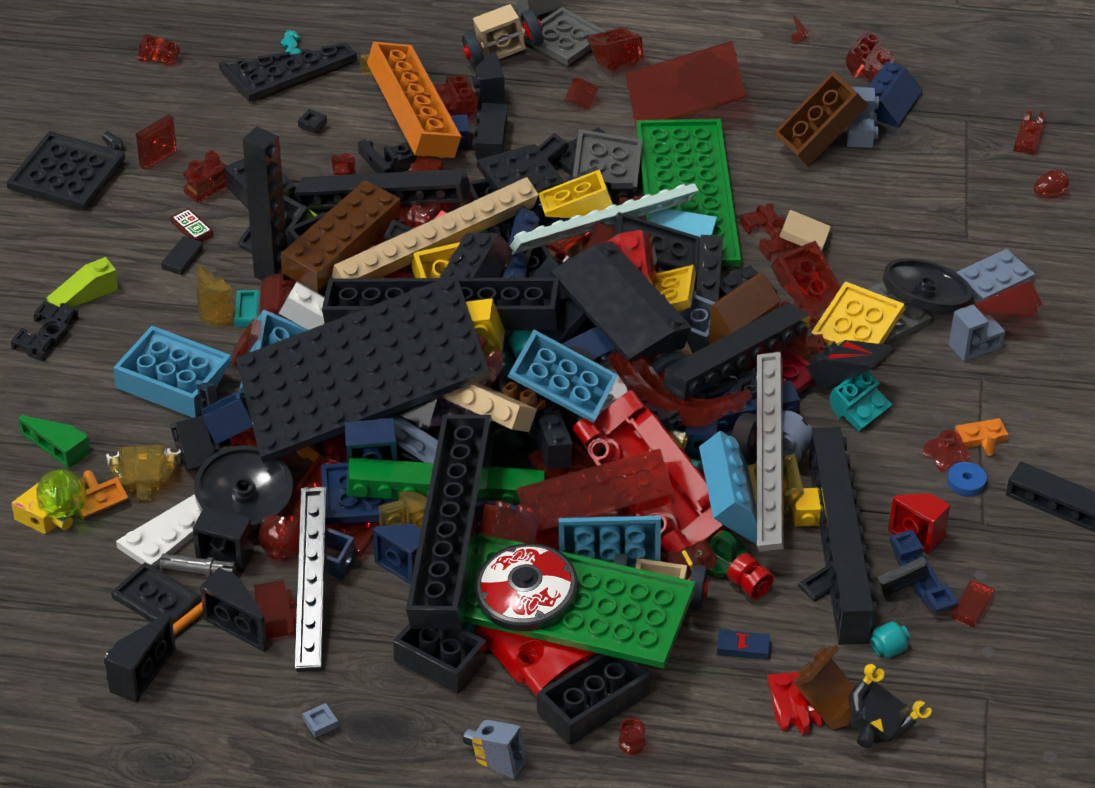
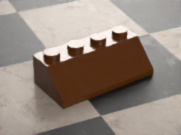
(742, 306)

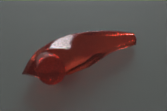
(801, 30)

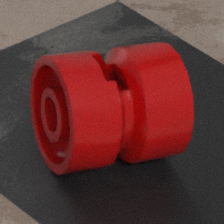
(750, 576)

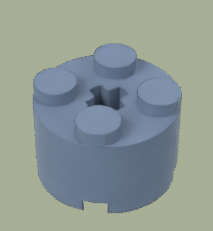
(795, 435)

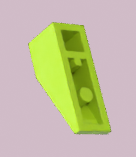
(86, 284)

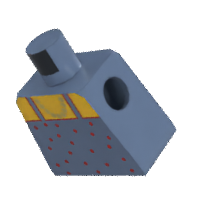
(498, 747)

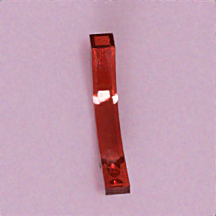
(648, 384)

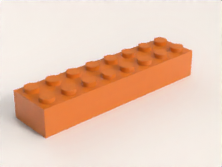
(413, 100)

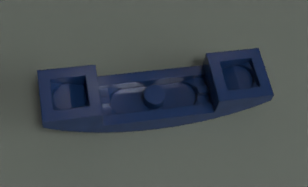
(930, 590)

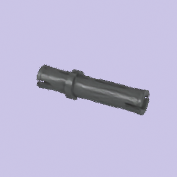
(195, 565)

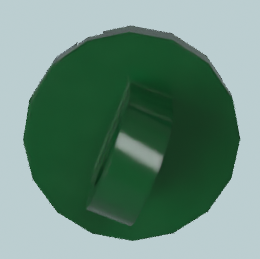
(726, 550)

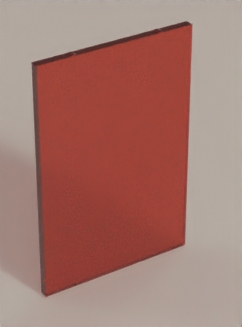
(686, 84)

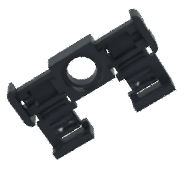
(55, 319)

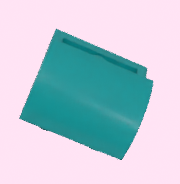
(859, 400)

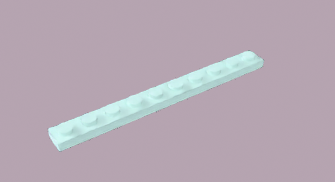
(582, 224)

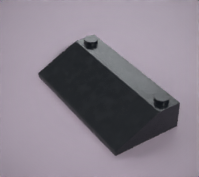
(622, 302)

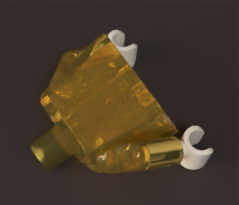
(143, 468)

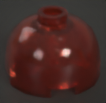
(279, 538)

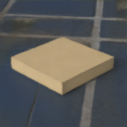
(804, 230)

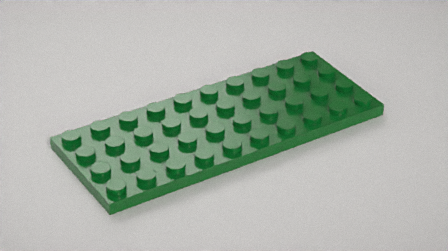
(689, 154)
(615, 612)

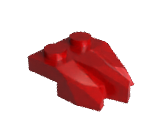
(790, 704)

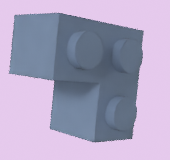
(863, 128)
(974, 333)

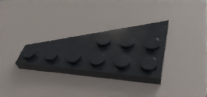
(283, 70)

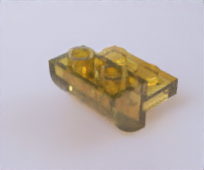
(214, 299)
(405, 511)

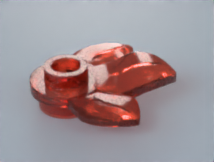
(946, 452)

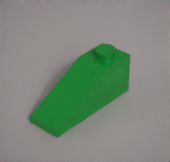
(56, 439)

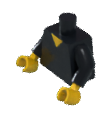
(878, 712)

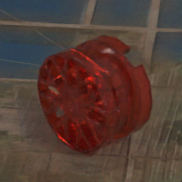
(419, 215)

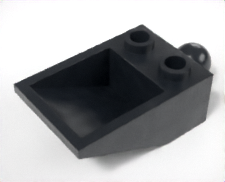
(430, 412)

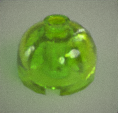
(60, 493)

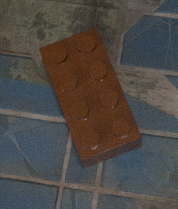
(820, 118)

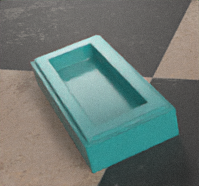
(246, 307)

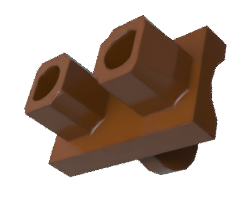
(527, 396)

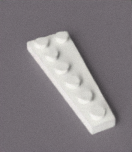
(162, 534)

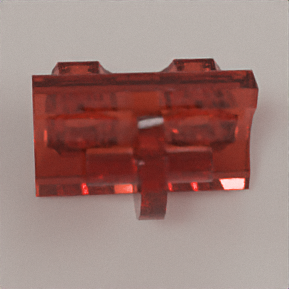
(343, 164)

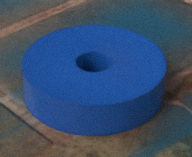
(966, 479)

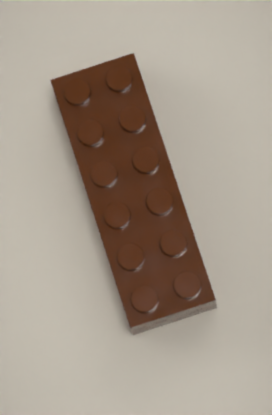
(340, 235)

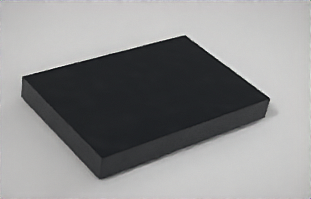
(155, 594)

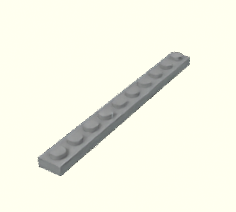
(769, 452)

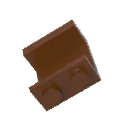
(826, 687)

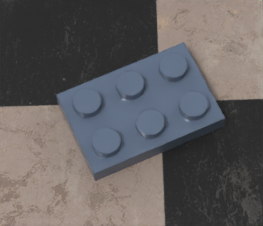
(995, 274)

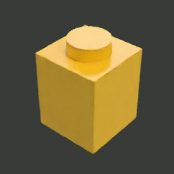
(807, 509)

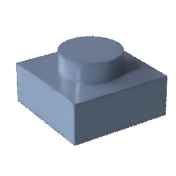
(320, 720)

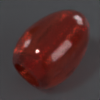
(1051, 183)

